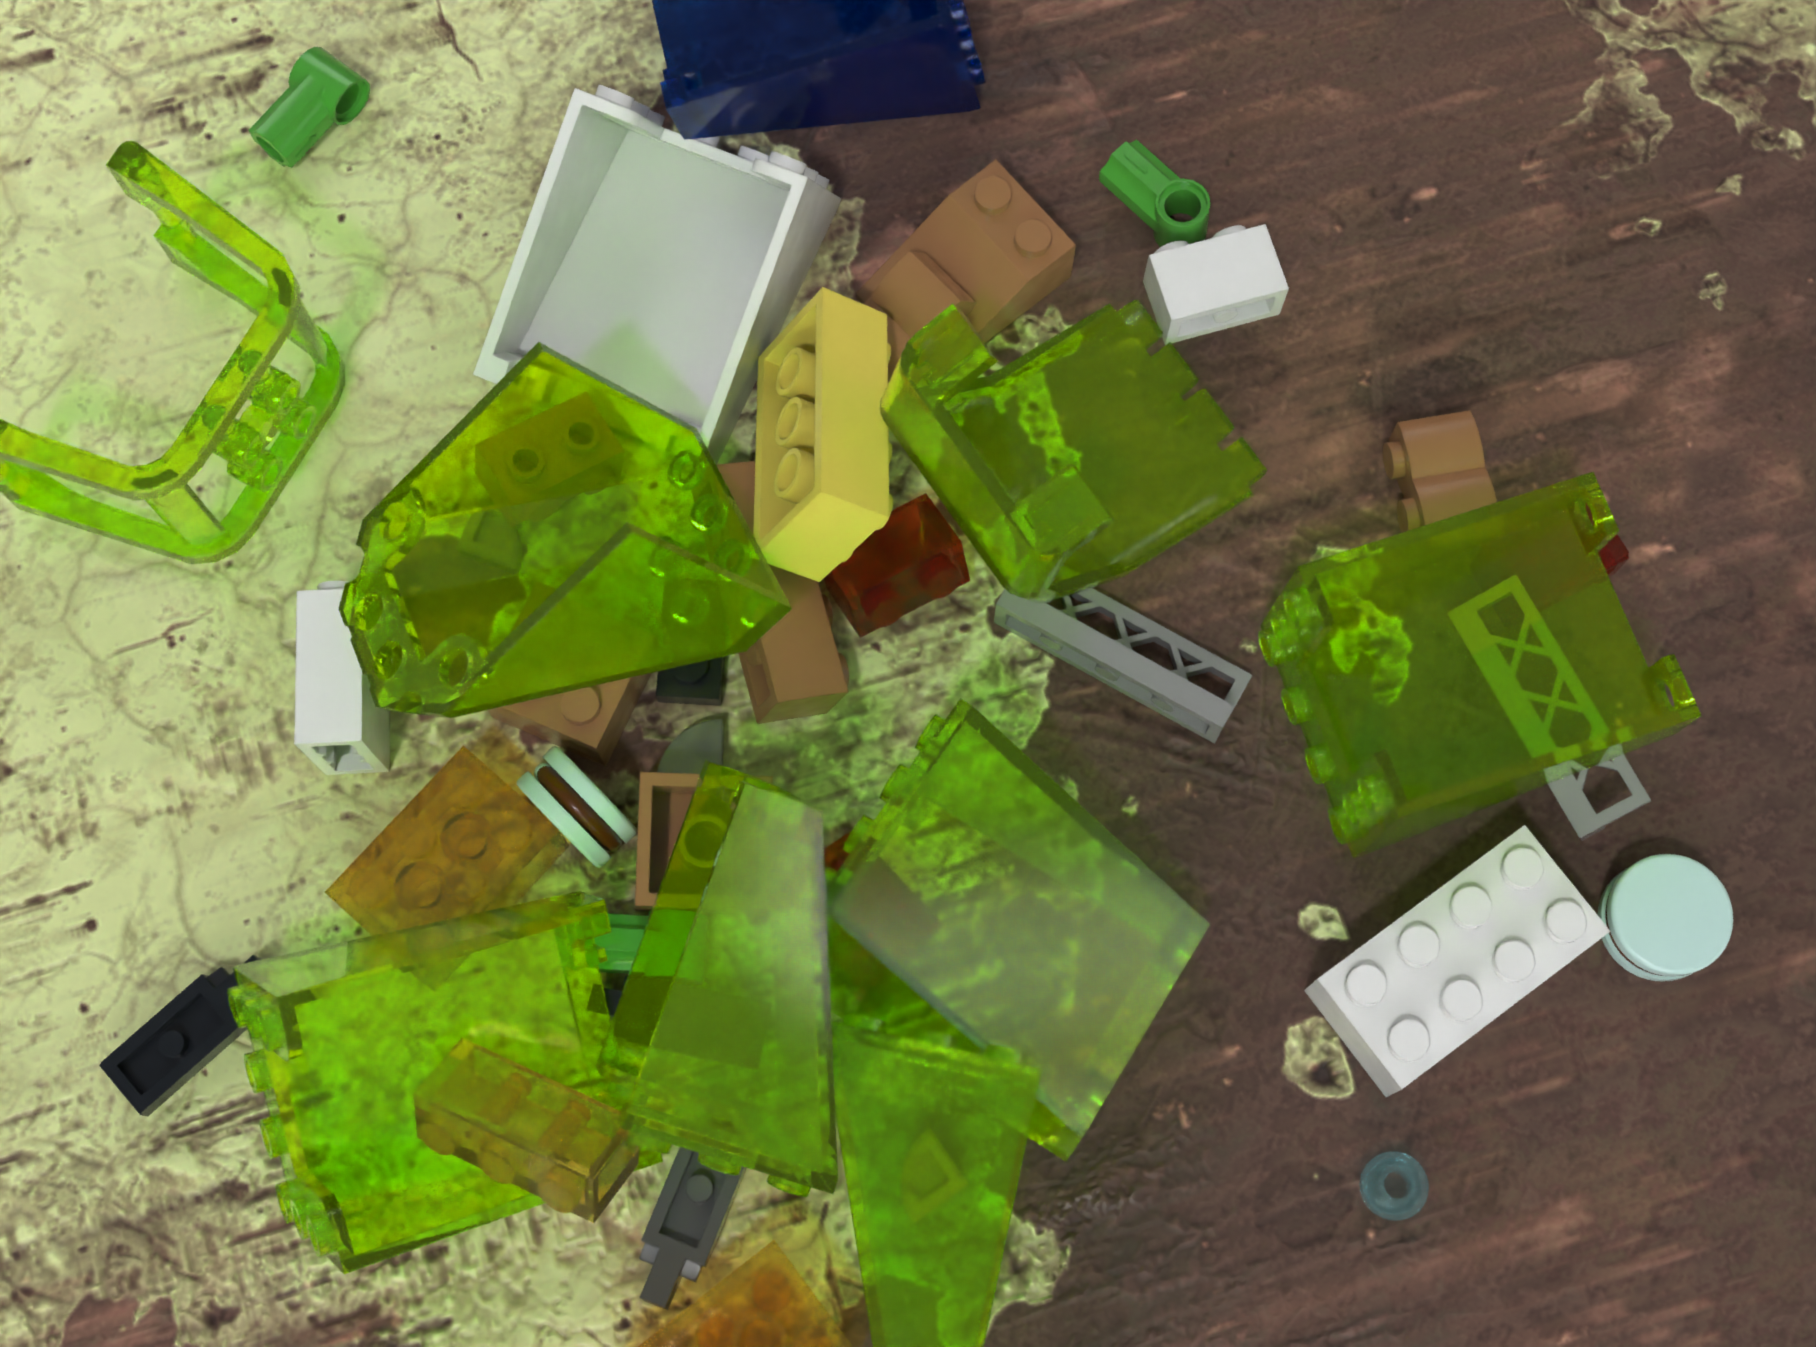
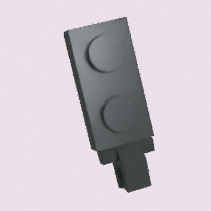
(685, 1225)

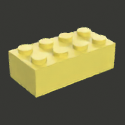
(822, 436)

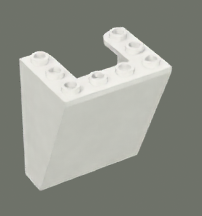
(659, 261)

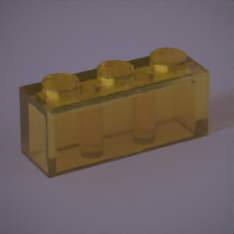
(525, 1130)

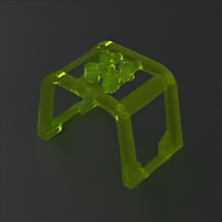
(192, 529)

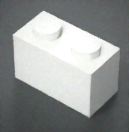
(1215, 283)

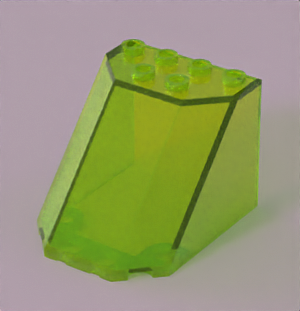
(553, 552)

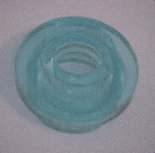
(1374, 1192)

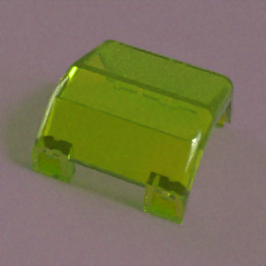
(1070, 454)

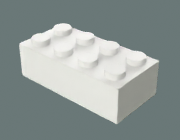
(1456, 961)

